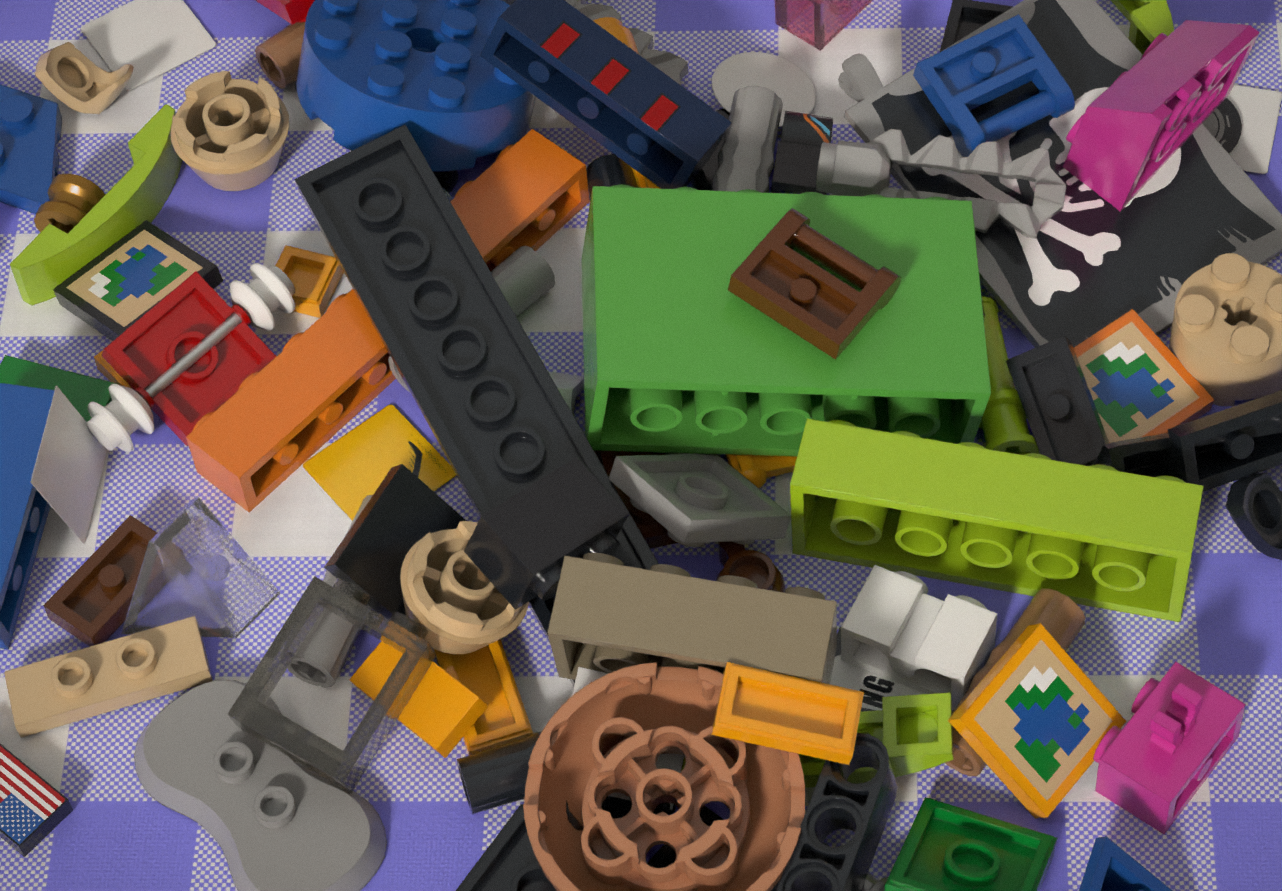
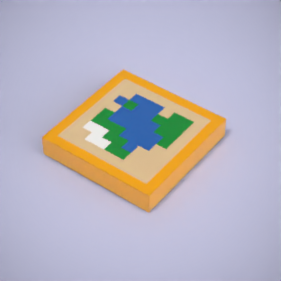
(1036, 720)

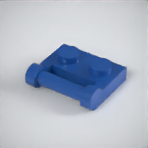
(987, 69)

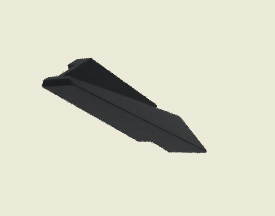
(1209, 448)

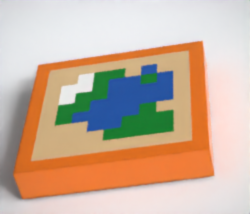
(1138, 381)

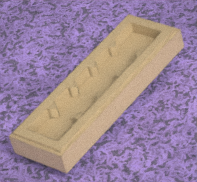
(107, 676)

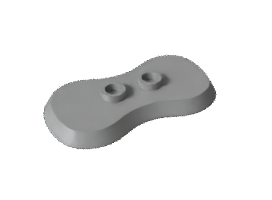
(263, 809)

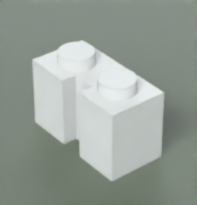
(917, 637)

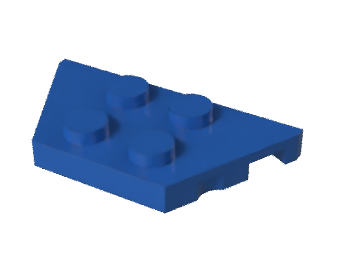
(27, 148)

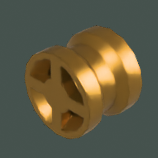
(69, 202)

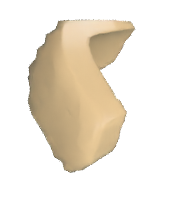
(79, 81)

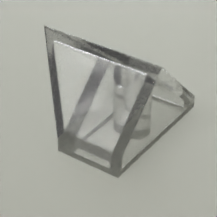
(200, 573)

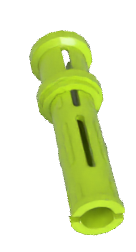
(1004, 415)

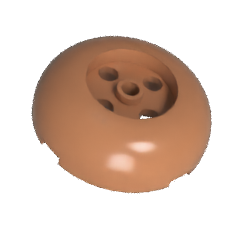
(610, 744)

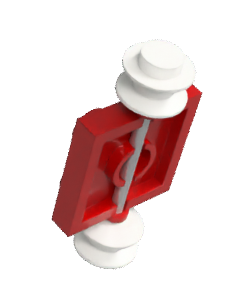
(188, 355)

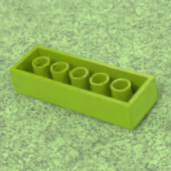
(994, 518)

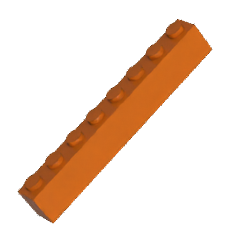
(340, 359)

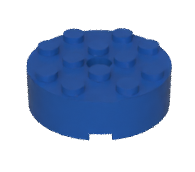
(414, 65)

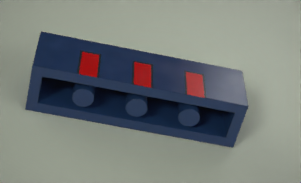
(606, 90)

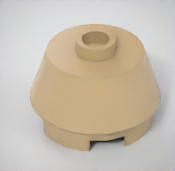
(230, 131)
(452, 594)

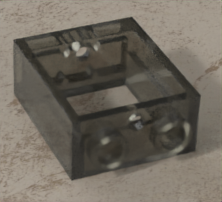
(337, 766)

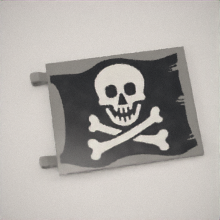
(1089, 256)

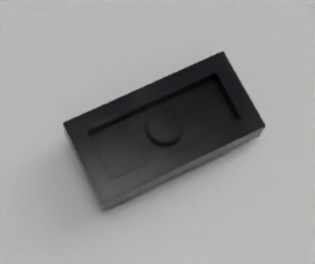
(1058, 403)

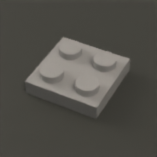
(699, 498)

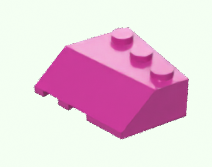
(1156, 107)

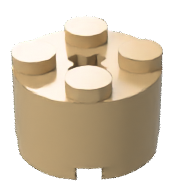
(1230, 329)

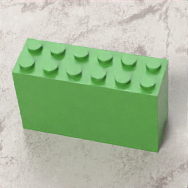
(705, 373)

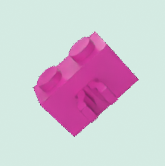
(1167, 746)

